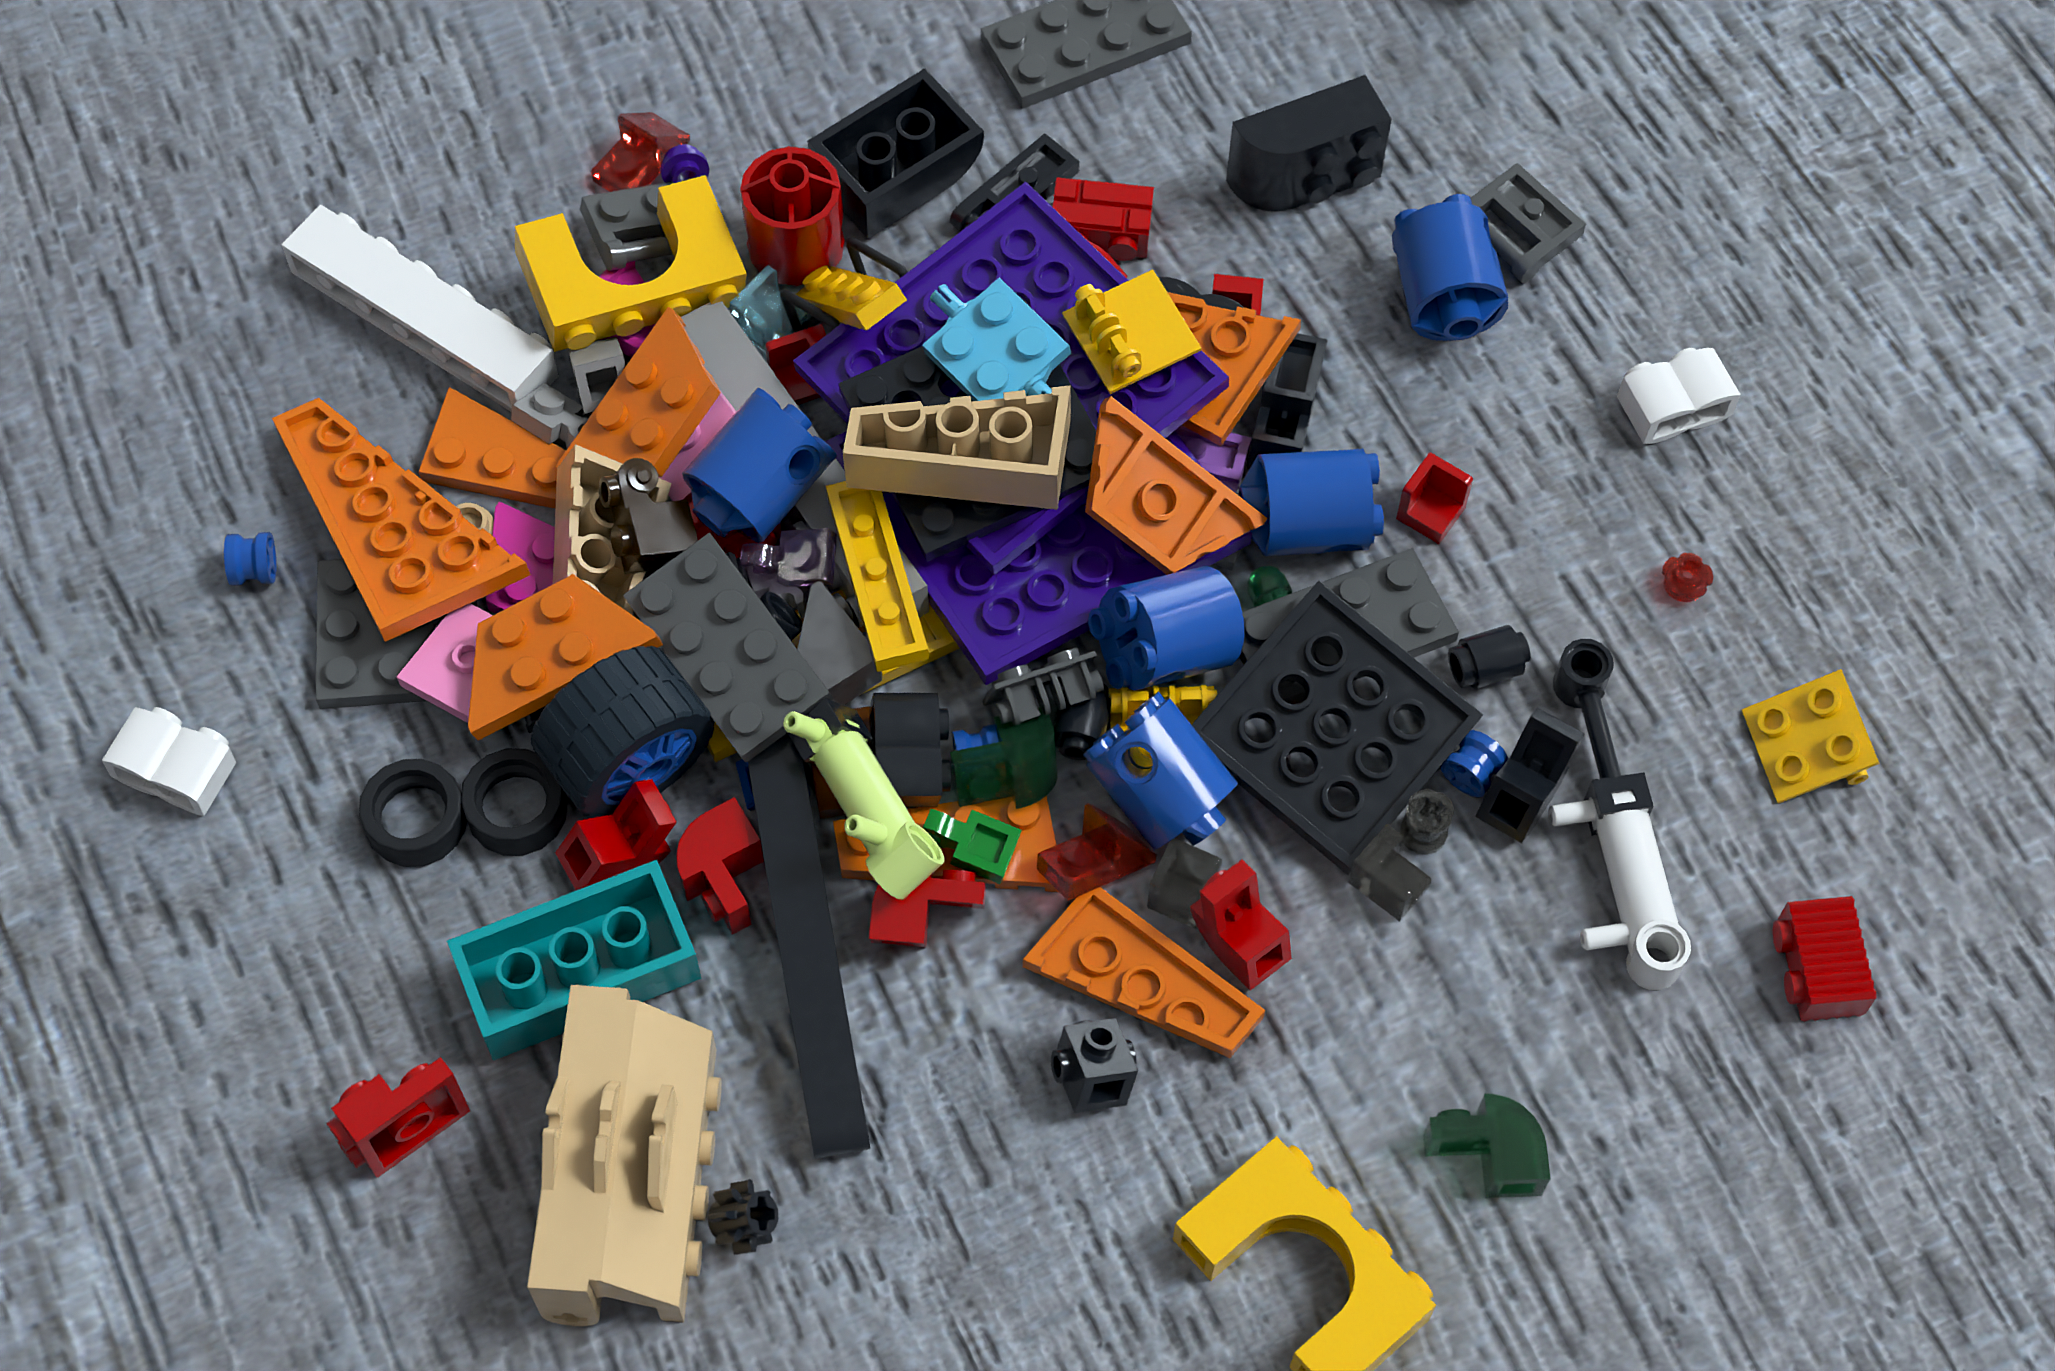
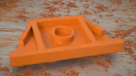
(653, 400)
(1159, 495)
(541, 646)

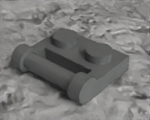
(1533, 215)
(623, 218)

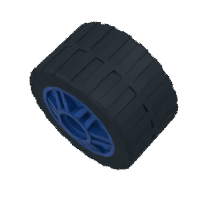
(621, 726)

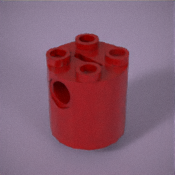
(792, 213)

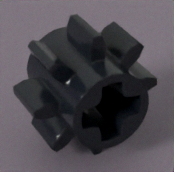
(743, 1217)

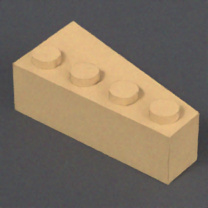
(963, 449)
(585, 526)

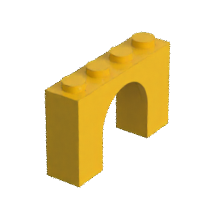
(585, 308)
(1282, 1195)

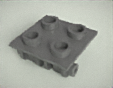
(1016, 686)

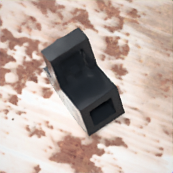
(1530, 776)

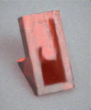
(638, 153)
(1095, 857)

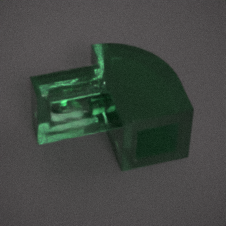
(1015, 767)
(1504, 1136)

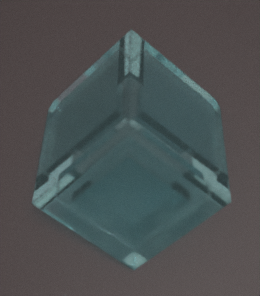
(761, 310)

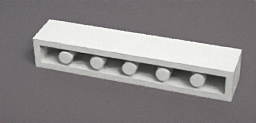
(419, 308)

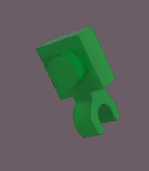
(979, 844)

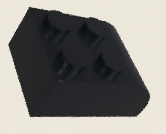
(1309, 147)
(899, 151)

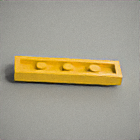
(851, 296)
(877, 576)

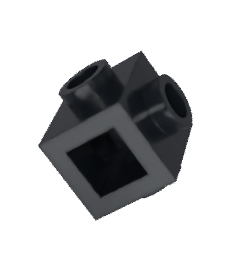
(1095, 1065)

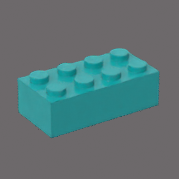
(599, 936)

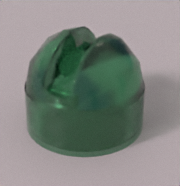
(1267, 584)

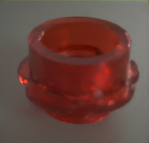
(1685, 588)

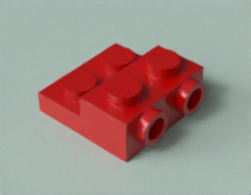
(389, 1125)

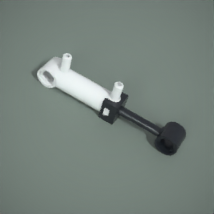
(1619, 814)

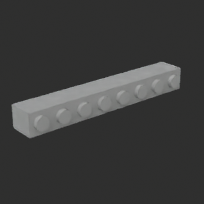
(738, 373)

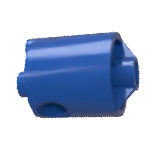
(1449, 269)
(756, 468)
(1314, 501)
(1168, 628)
(1173, 788)

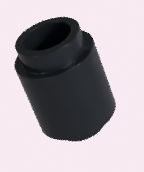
(1489, 657)
(1081, 725)

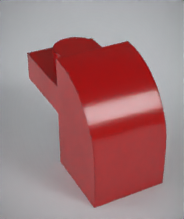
(618, 841)
(711, 854)
(907, 919)
(1240, 927)

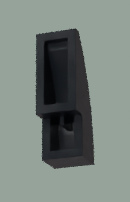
(1289, 399)

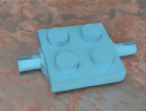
(994, 344)

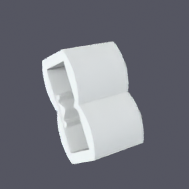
(1678, 394)
(170, 760)

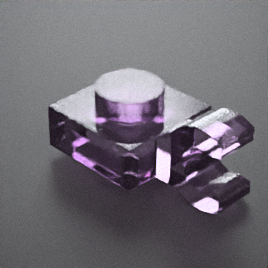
(798, 561)

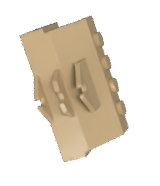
(623, 1160)

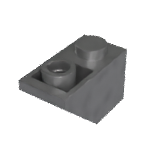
(836, 646)

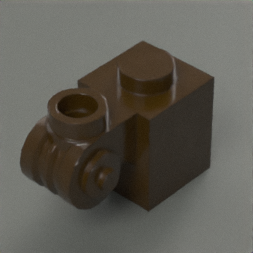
(643, 530)

